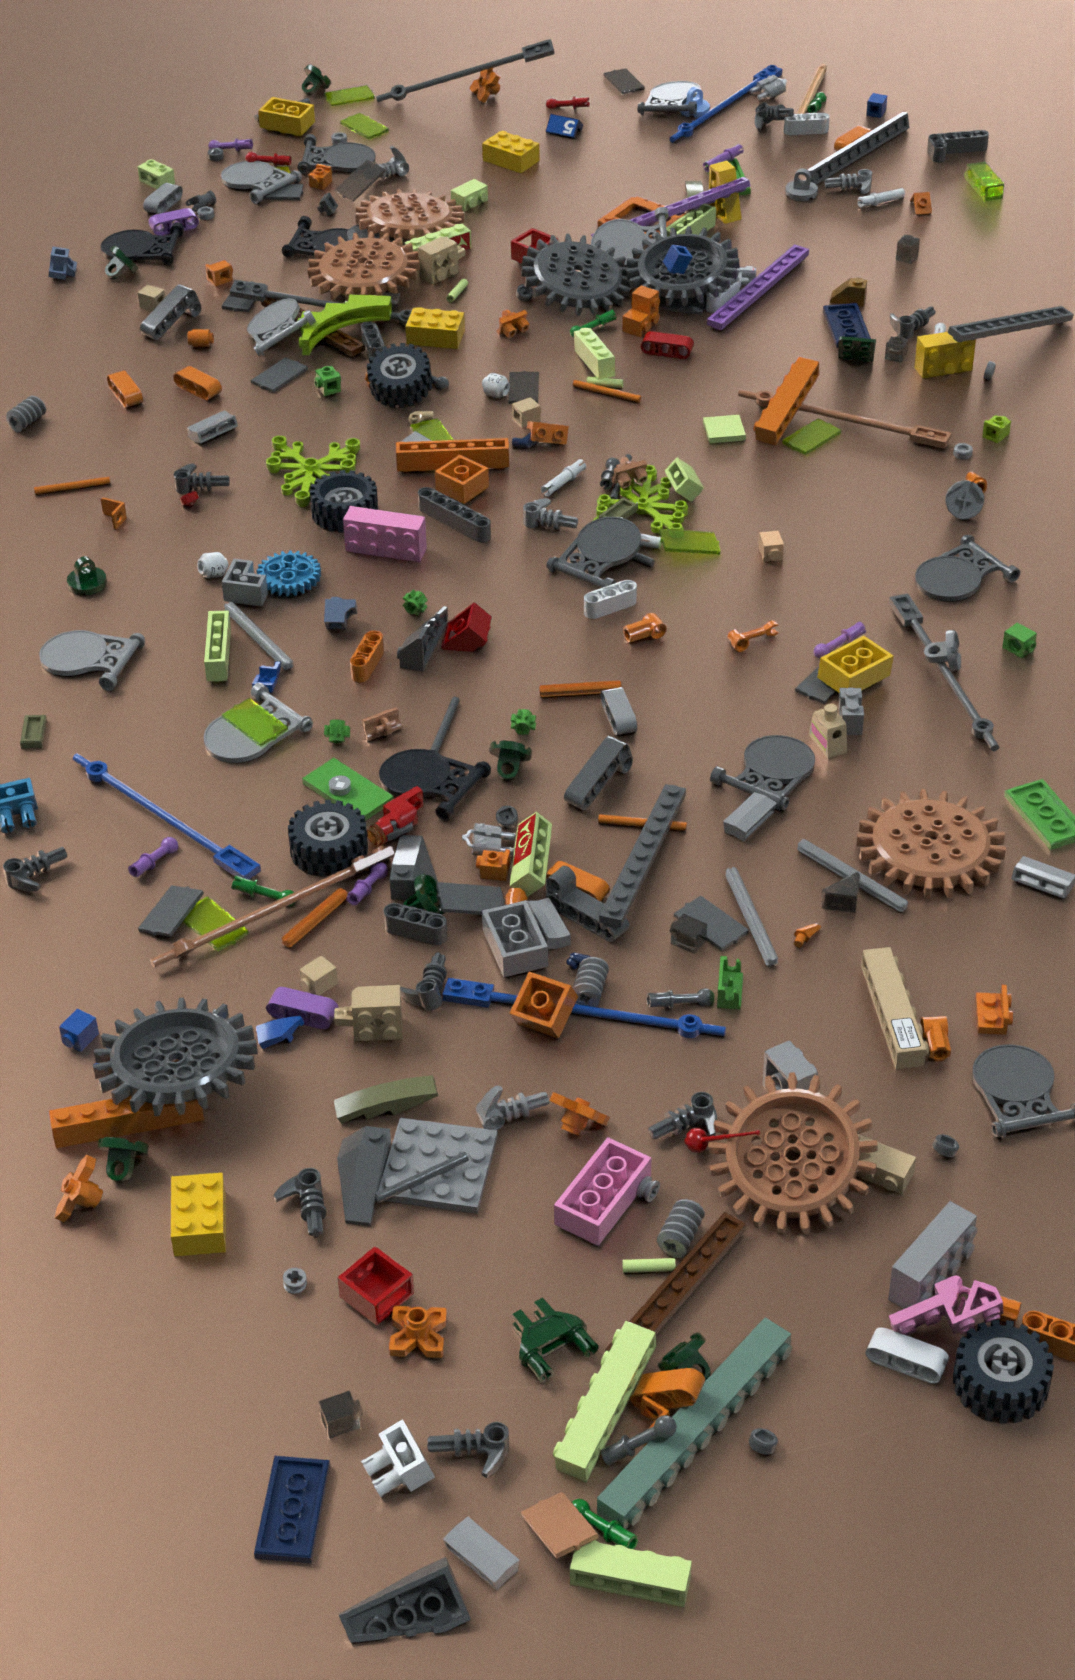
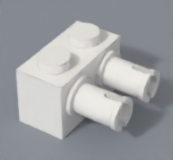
(404, 1452)

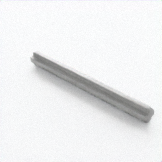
(259, 636)
(845, 870)
(751, 917)

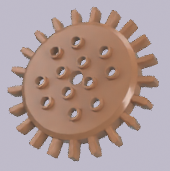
(407, 214)
(363, 266)
(904, 850)
(791, 1110)

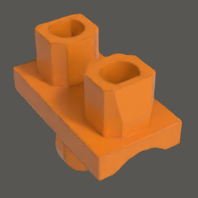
(511, 321)

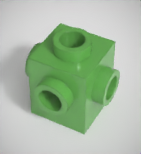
(327, 380)

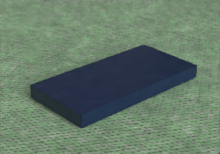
(845, 321)
(292, 1509)

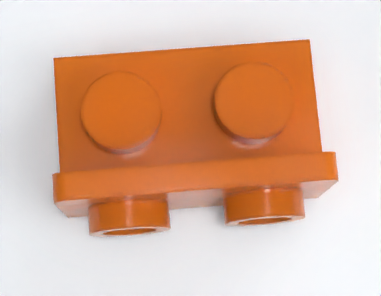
(548, 432)
(993, 1012)

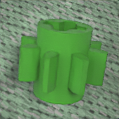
(415, 602)
(523, 722)
(337, 731)

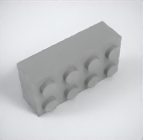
(933, 1256)

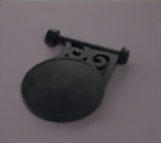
(312, 239)
(143, 245)
(433, 775)

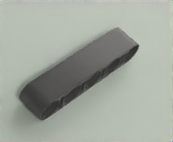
(454, 514)

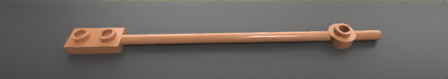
(919, 434)
(358, 866)

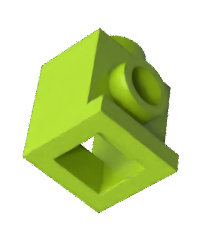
(998, 423)

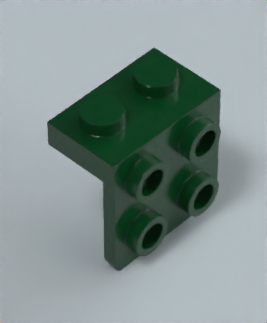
(856, 348)

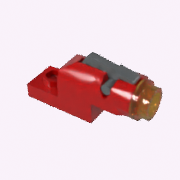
(398, 817)

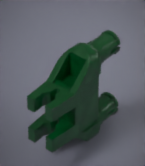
(547, 1335)

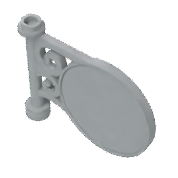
(257, 176)
(626, 234)
(273, 319)
(87, 651)
(232, 746)

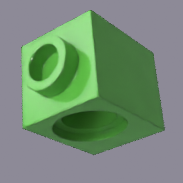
(1019, 640)

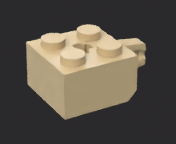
(439, 259)
(373, 1013)

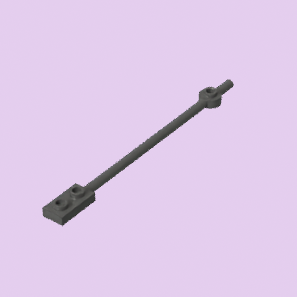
(530, 53)
(258, 292)
(911, 616)

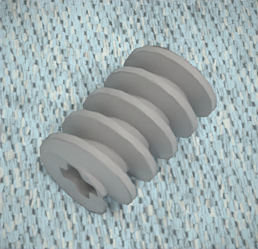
(25, 413)
(590, 981)
(680, 1228)

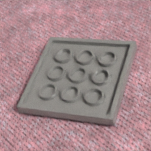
(425, 1144)

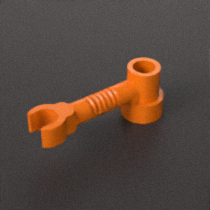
(740, 642)

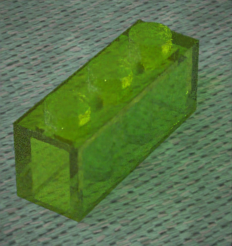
(984, 181)

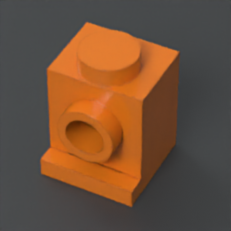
(320, 177)
(219, 273)
(494, 865)

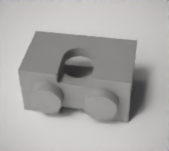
(851, 709)

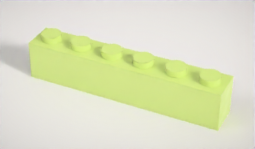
(605, 1401)

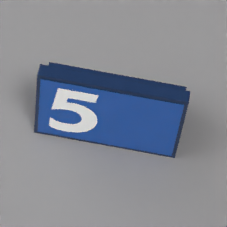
(563, 126)

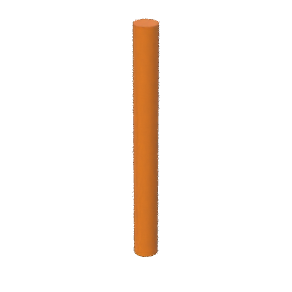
(607, 391)
(72, 485)
(638, 822)

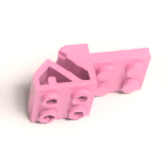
(981, 1306)

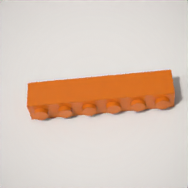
(786, 400)
(435, 454)
(105, 1119)

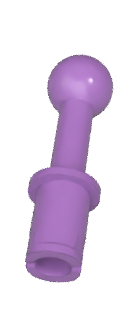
(237, 144)
(846, 636)
(147, 862)
(363, 887)

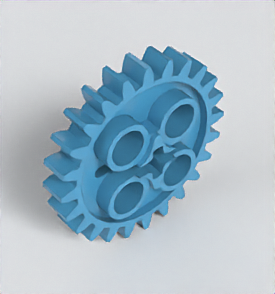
(290, 572)

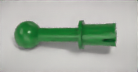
(816, 104)
(600, 321)
(252, 888)
(612, 1530)

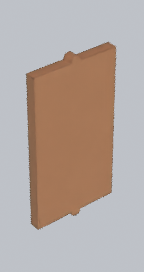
(559, 1525)

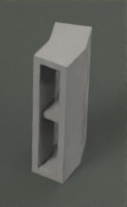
(211, 427)
(749, 816)
(1043, 877)
(550, 923)
(481, 1553)

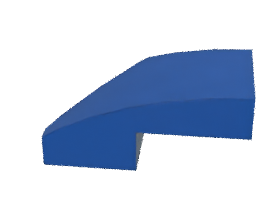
(268, 676)
(277, 1030)

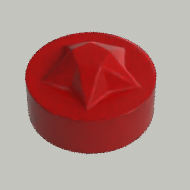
(189, 499)

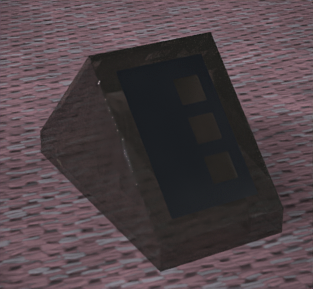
(842, 894)

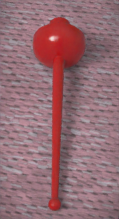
(698, 1140)

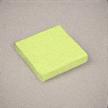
(724, 429)

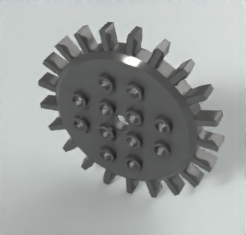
(708, 268)
(554, 274)
(202, 1041)

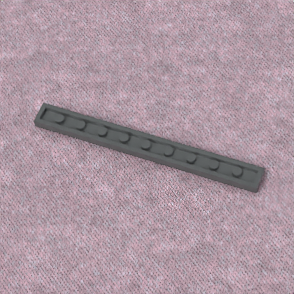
(859, 148)
(1009, 323)
(642, 856)

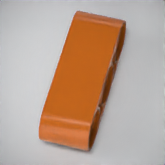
(850, 137)
(197, 383)
(124, 389)
(366, 656)
(585, 881)
(1055, 1331)
(669, 1388)

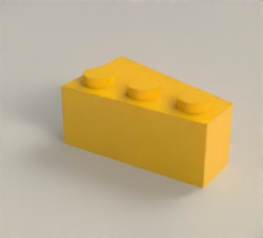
(727, 208)

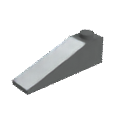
(422, 642)
(409, 862)
(361, 1169)
(415, 1604)

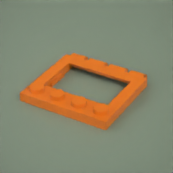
(631, 203)

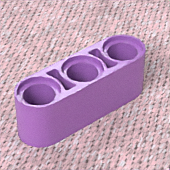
(166, 219)
(314, 1009)

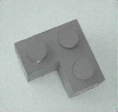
(244, 586)

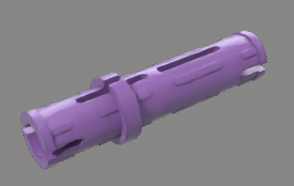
(728, 154)

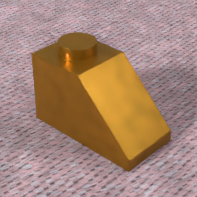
(850, 292)

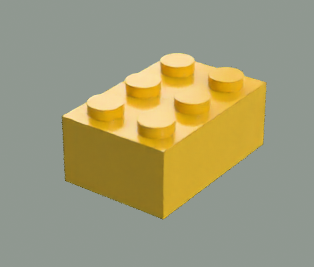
(286, 116)
(511, 151)
(435, 328)
(942, 355)
(855, 665)
(198, 1214)

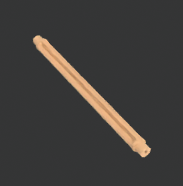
(812, 89)

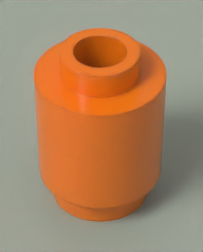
(200, 338)

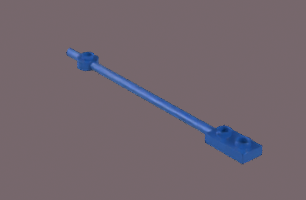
(686, 129)
(227, 858)
(482, 994)

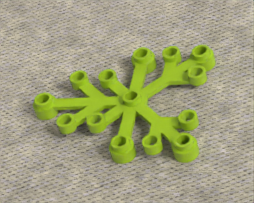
(309, 466)
(648, 505)

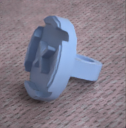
(702, 105)

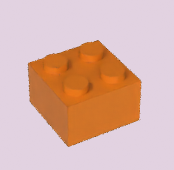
(461, 479)
(543, 1005)

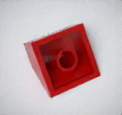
(467, 630)

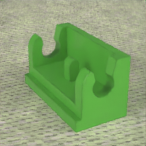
(729, 985)

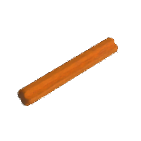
(583, 688)
(314, 917)

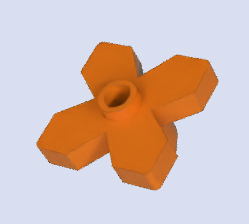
(486, 85)
(577, 1113)
(78, 1190)
(418, 1329)

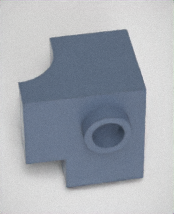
(61, 264)
(338, 612)

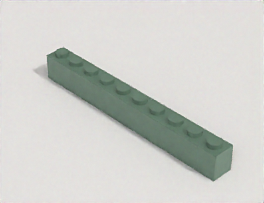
(721, 1396)

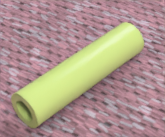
(457, 290)
(606, 382)
(648, 1265)

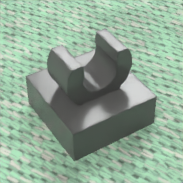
(327, 204)

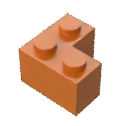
(643, 312)

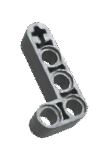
(956, 142)
(176, 303)
(607, 759)
(578, 905)

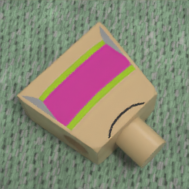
(829, 731)

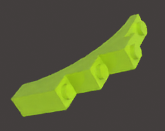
(339, 315)

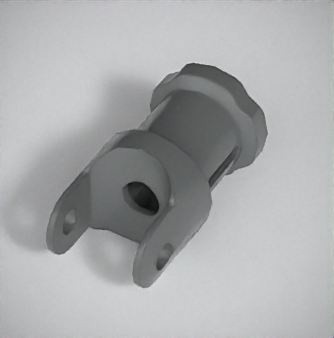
(202, 200)

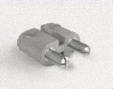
(769, 87)
(488, 838)

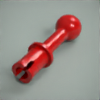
(552, 103)
(276, 159)

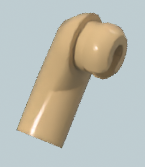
(419, 416)

